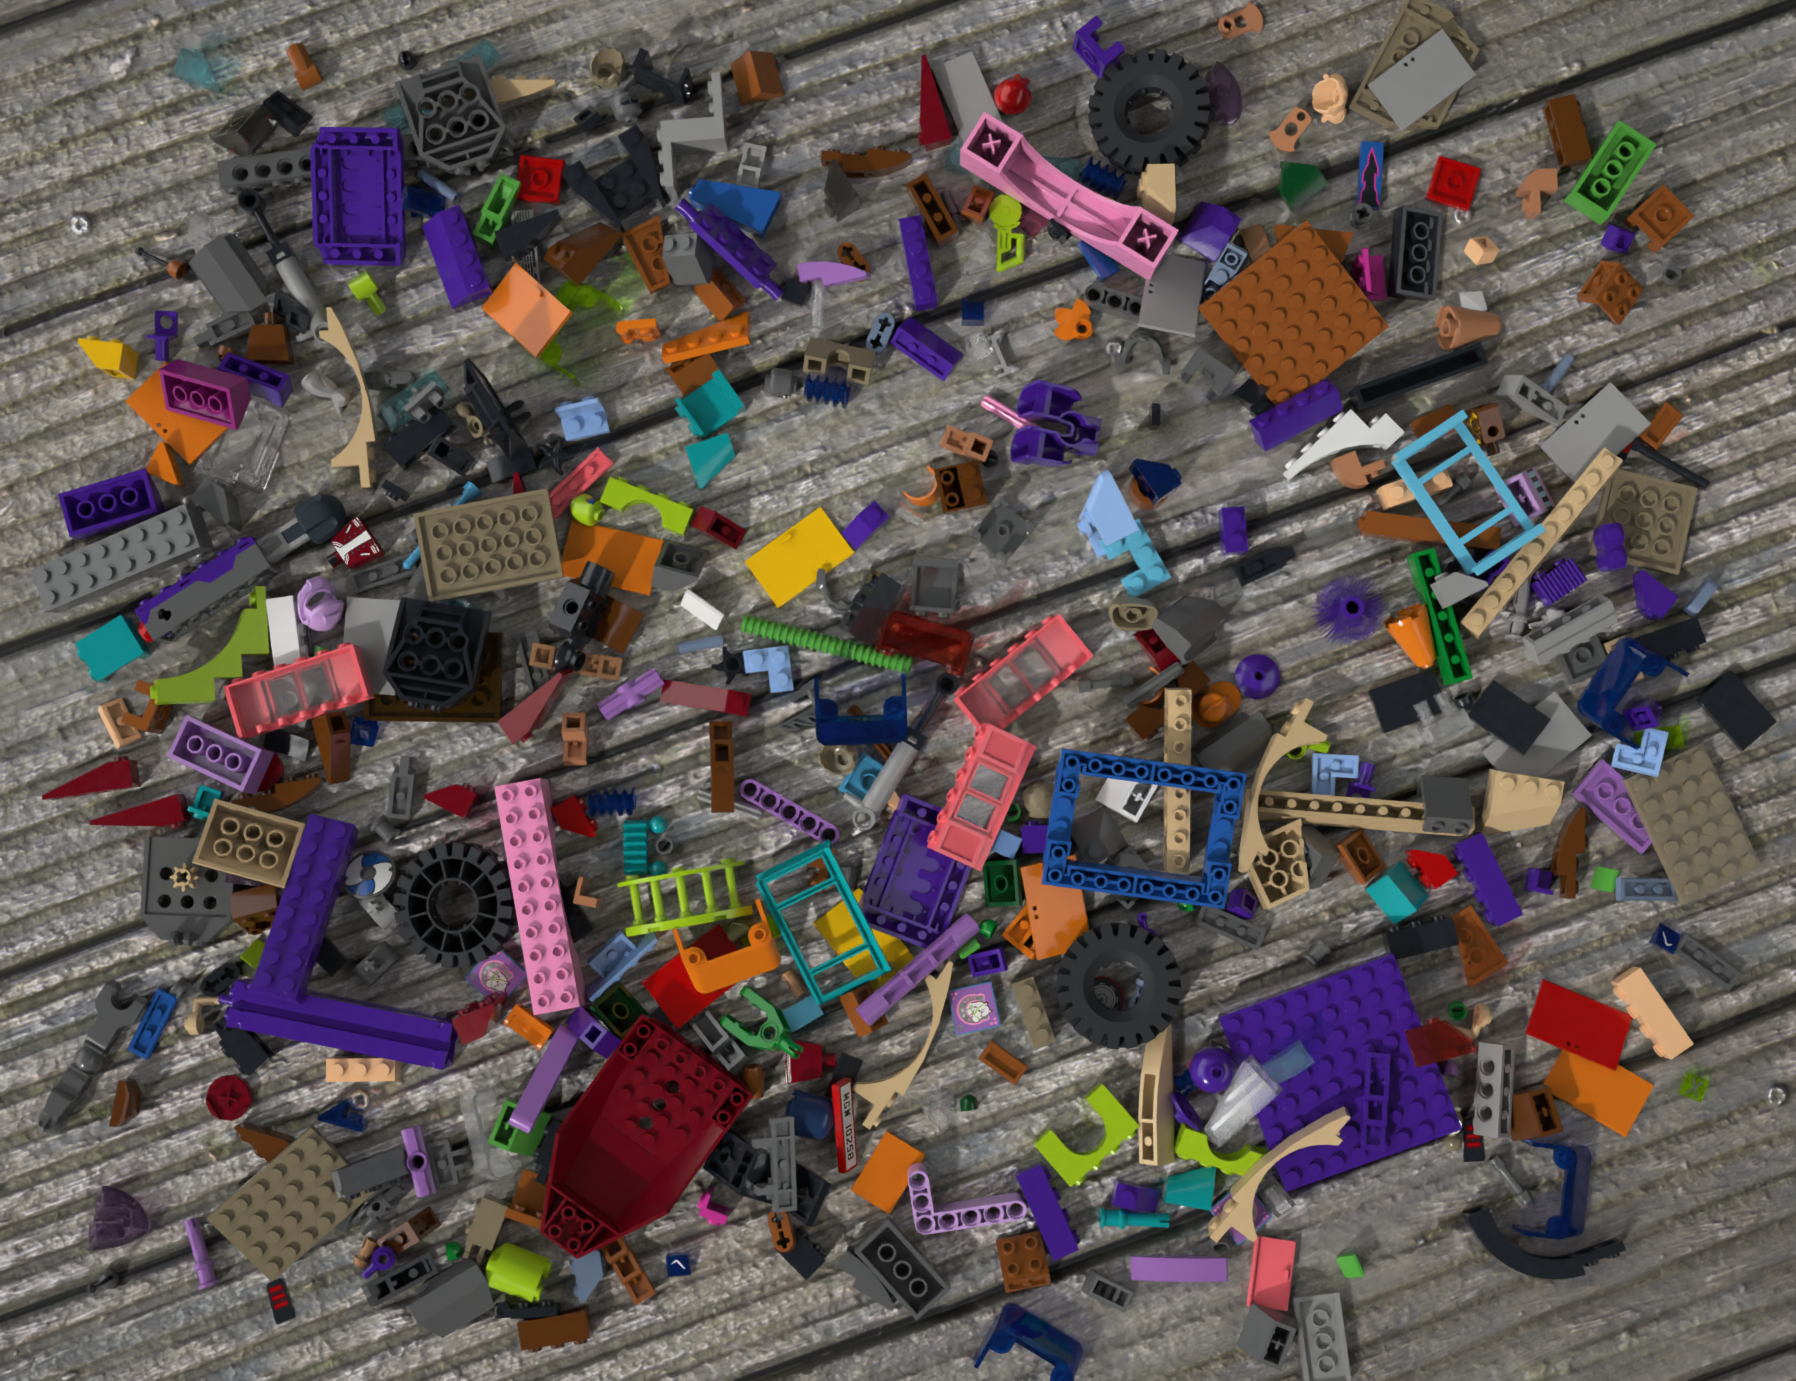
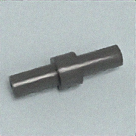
(952, 209)

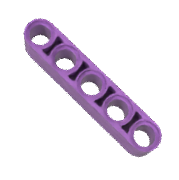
(781, 804)
(544, 1079)

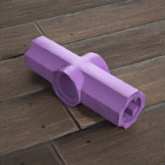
(631, 694)
(422, 1175)

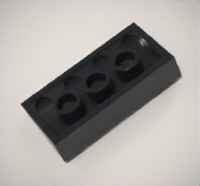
(1415, 254)

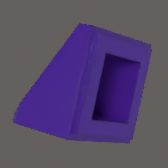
(1617, 238)
(1242, 904)

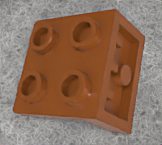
(1612, 290)
(528, 1200)
(1023, 1261)

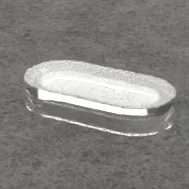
(937, 535)

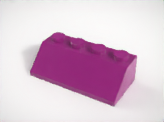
(205, 393)

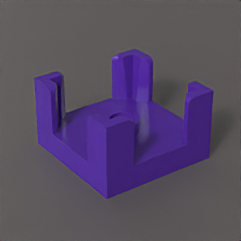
(1091, 53)

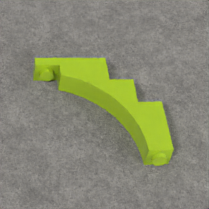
(247, 640)

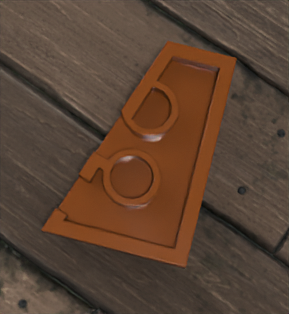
(646, 250)
(1476, 947)

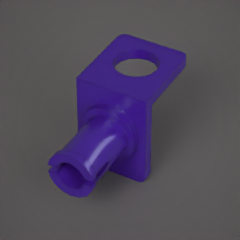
(163, 335)
(1362, 785)

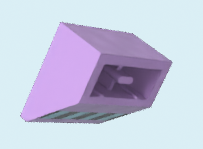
(1529, 493)

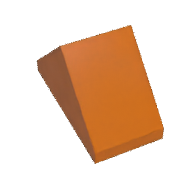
(164, 465)

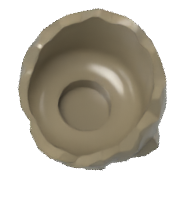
(608, 68)
(839, 758)
(1038, 798)

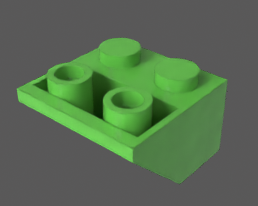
(513, 1139)

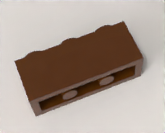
(1567, 131)
(932, 210)
(555, 1331)

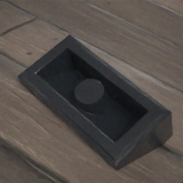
(287, 113)
(288, 744)
(847, 1067)

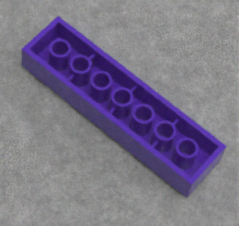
(305, 909)

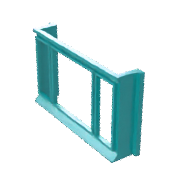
(837, 877)

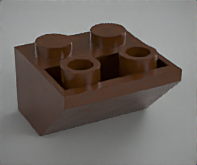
(961, 487)
(255, 908)
(1534, 1113)

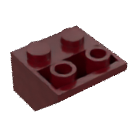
(479, 1017)

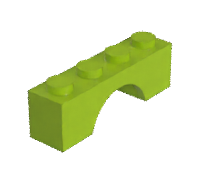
(621, 495)
(1194, 1145)

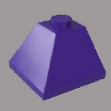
(1209, 230)

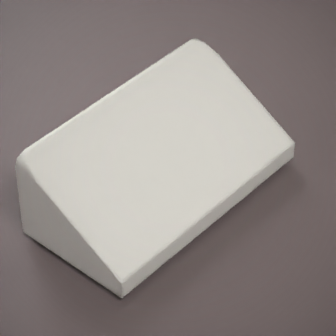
(702, 609)

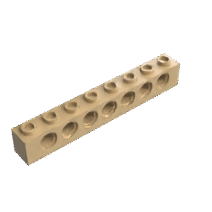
(1177, 800)

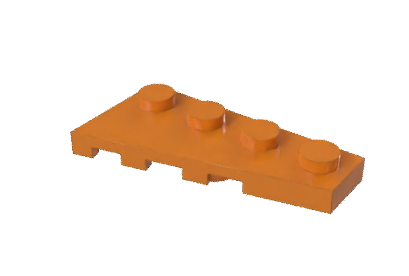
(714, 338)

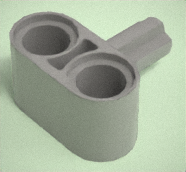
(380, 909)

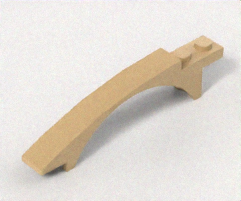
(358, 450)
(1295, 734)
(882, 1091)
(1239, 1210)

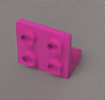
(1370, 275)

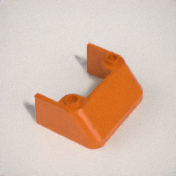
(736, 966)

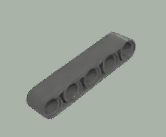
(1103, 305)

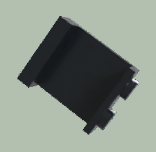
(643, 76)

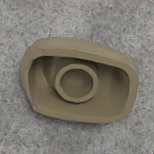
(1132, 613)

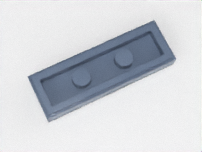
(1644, 889)

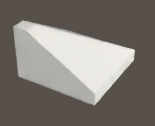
(1473, 300)

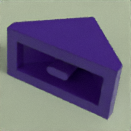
(987, 962)

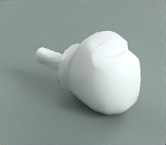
(1551, 614)

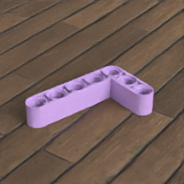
(959, 1208)

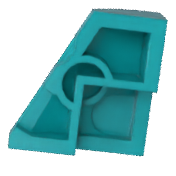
(710, 457)
(1191, 1188)

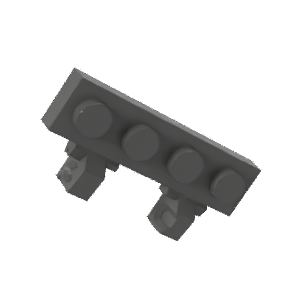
(781, 1146)

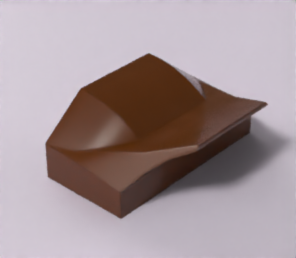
(125, 1103)

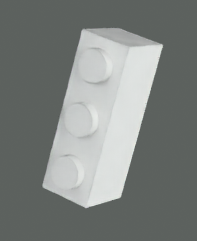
(286, 630)

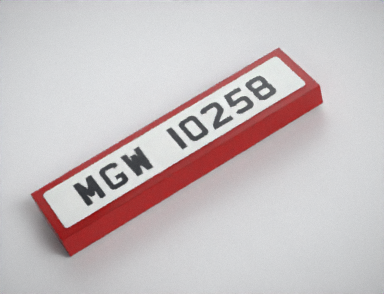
(844, 1125)

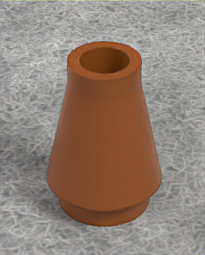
(754, 1079)

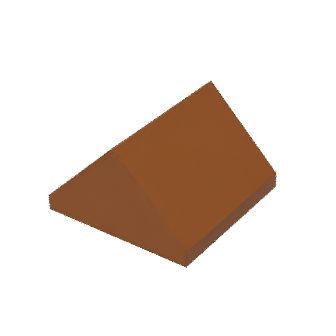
(756, 77)
(1359, 857)

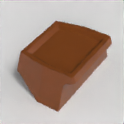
(1335, 240)

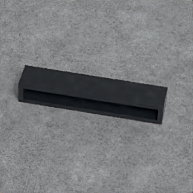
(1418, 377)

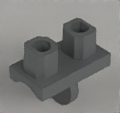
(423, 400)

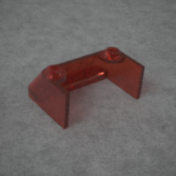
(925, 640)
(1438, 1042)

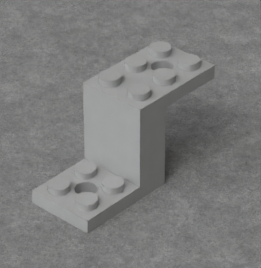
(692, 136)

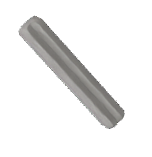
(739, 806)

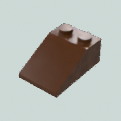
(581, 252)

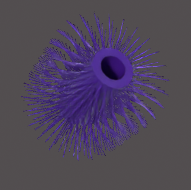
(1355, 604)

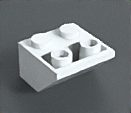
(1126, 797)

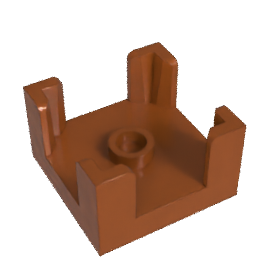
(1660, 217)
(154, 715)

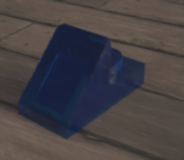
(421, 202)
(339, 1116)

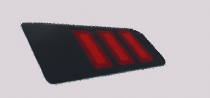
(1473, 1144)
(280, 1301)

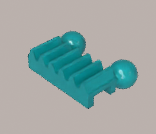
(636, 846)

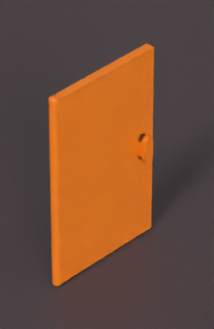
(524, 312)
(183, 433)
(622, 552)
(1058, 911)
(1599, 1092)

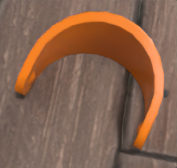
(927, 500)
(1158, 699)

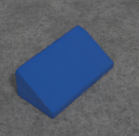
(1100, 263)

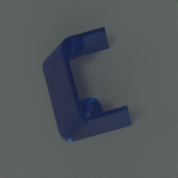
(1613, 681)
(864, 729)
(1576, 1163)
(1036, 1335)

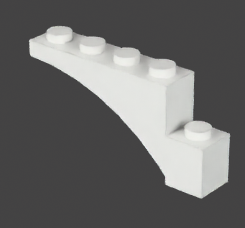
(1346, 435)

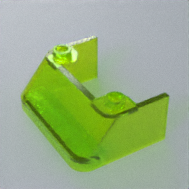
(572, 296)

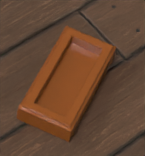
(1661, 426)
(1003, 1062)

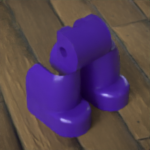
(1047, 447)

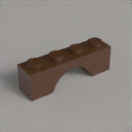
(1145, 720)

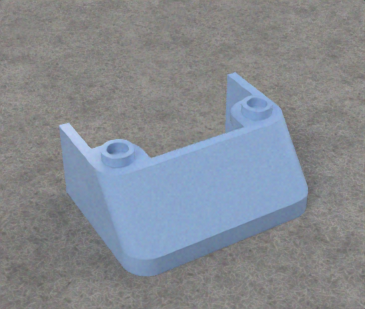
(1105, 514)

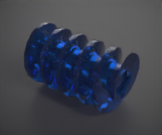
(1103, 178)
(829, 392)
(611, 803)

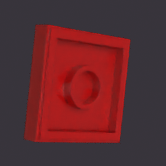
(540, 179)
(1453, 183)

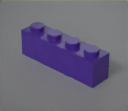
(918, 263)
(1296, 415)
(1487, 879)
(1046, 1210)

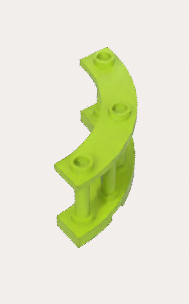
(686, 918)

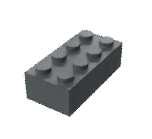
(902, 1267)

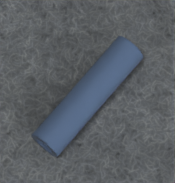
(438, 185)
(1558, 373)
(701, 644)

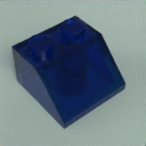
(1155, 479)

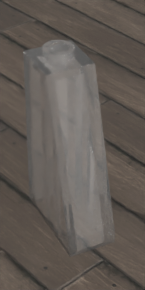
(1244, 1098)

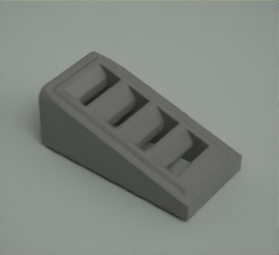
(1094, 1284)

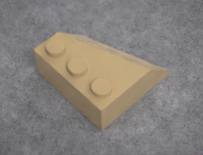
(1158, 191)
(1518, 801)
(1283, 870)

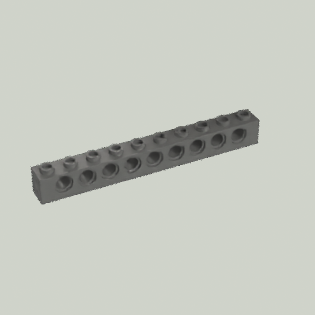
(232, 169)

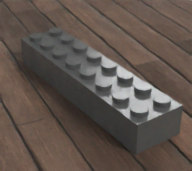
(122, 558)

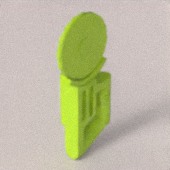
(1006, 213)

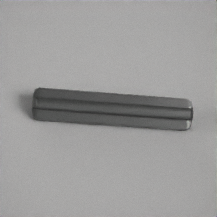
(1153, 685)

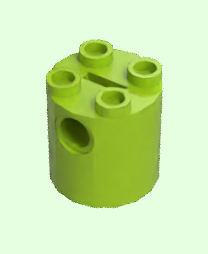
(518, 1271)

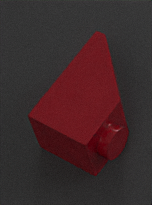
(718, 527)
(1155, 649)
(455, 798)

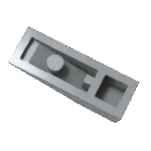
(1531, 398)

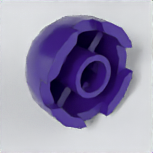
(1213, 1060)

